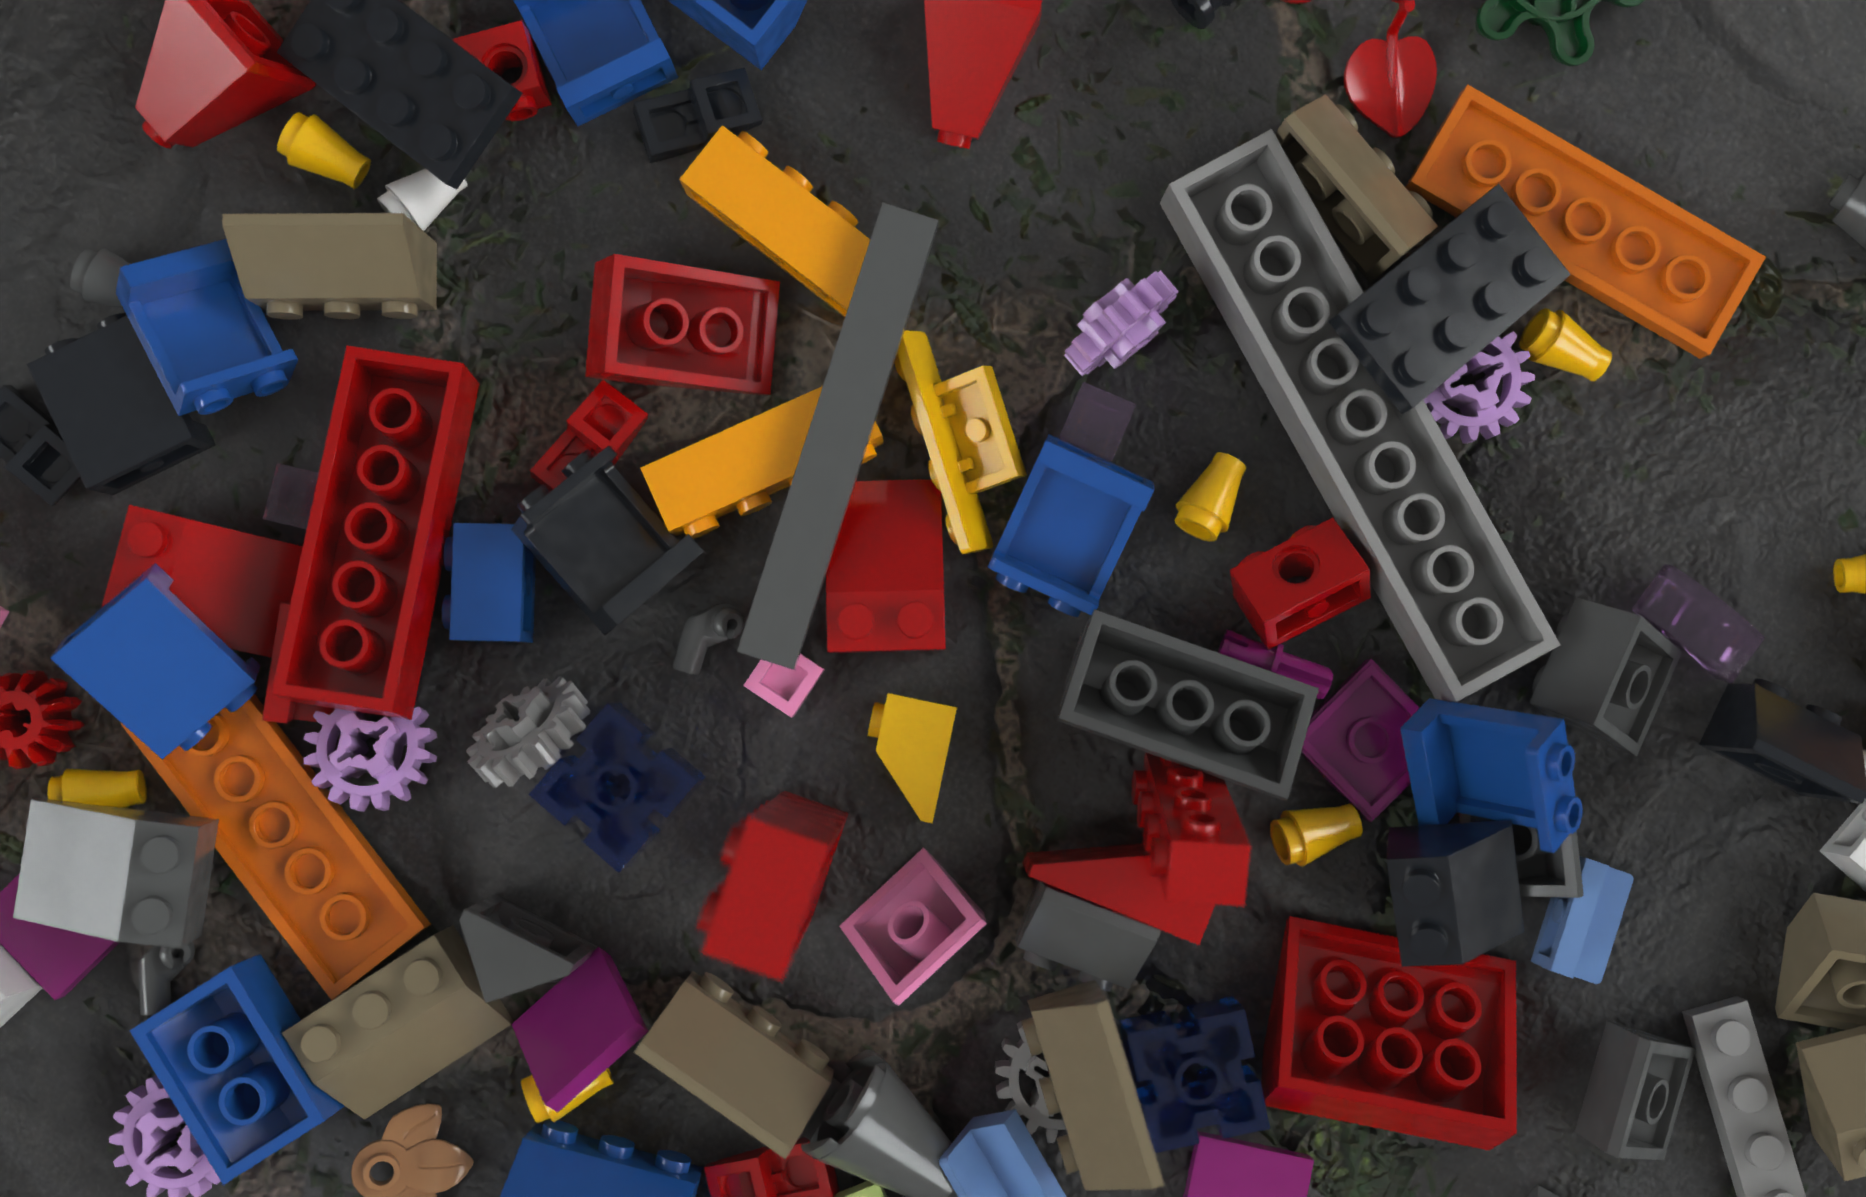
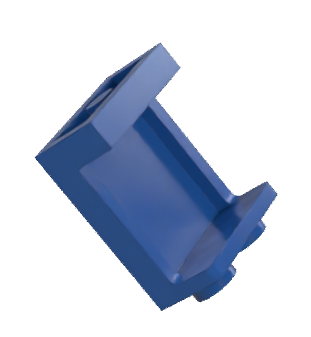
(597, 52)
(202, 329)
(1069, 527)
(156, 665)
(1492, 768)

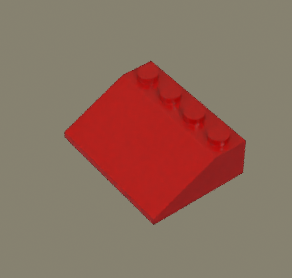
(1391, 1041)

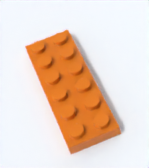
(1601, 225)
(292, 847)

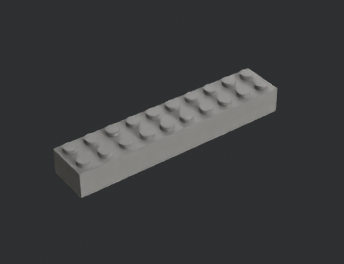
(1377, 469)

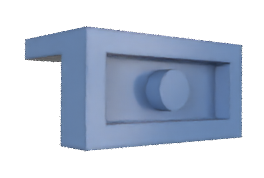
(1582, 930)
(998, 1160)

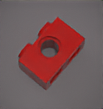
(1286, 609)

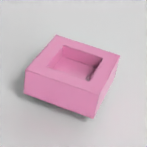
(783, 686)

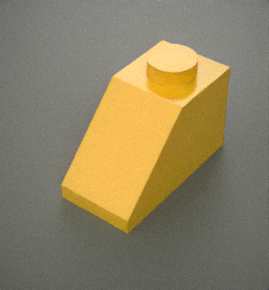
(914, 747)

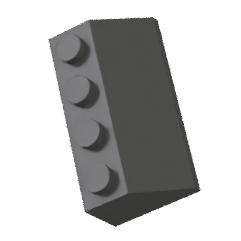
(1187, 704)

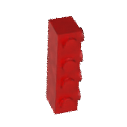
(1191, 833)

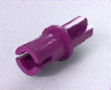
(1276, 661)

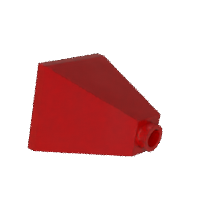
(972, 59)
(212, 71)

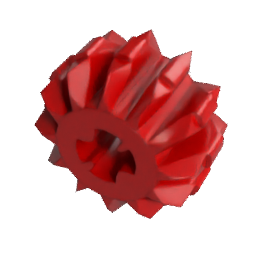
(50, 719)

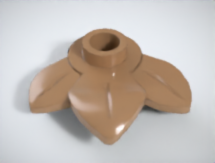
(418, 1159)

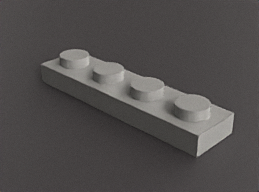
(1743, 1100)

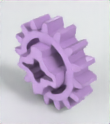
(1121, 323)
(1479, 400)
(349, 758)
(146, 1139)

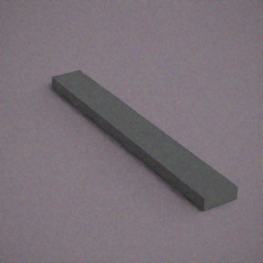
(838, 436)

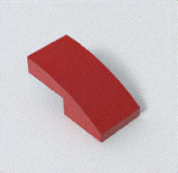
(599, 421)
(770, 1175)

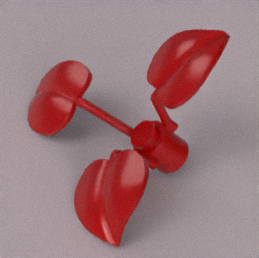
(1391, 78)

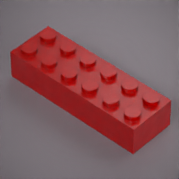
(377, 533)
(773, 883)

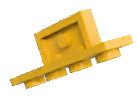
(964, 435)

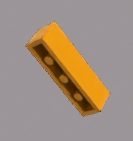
(779, 215)
(735, 467)

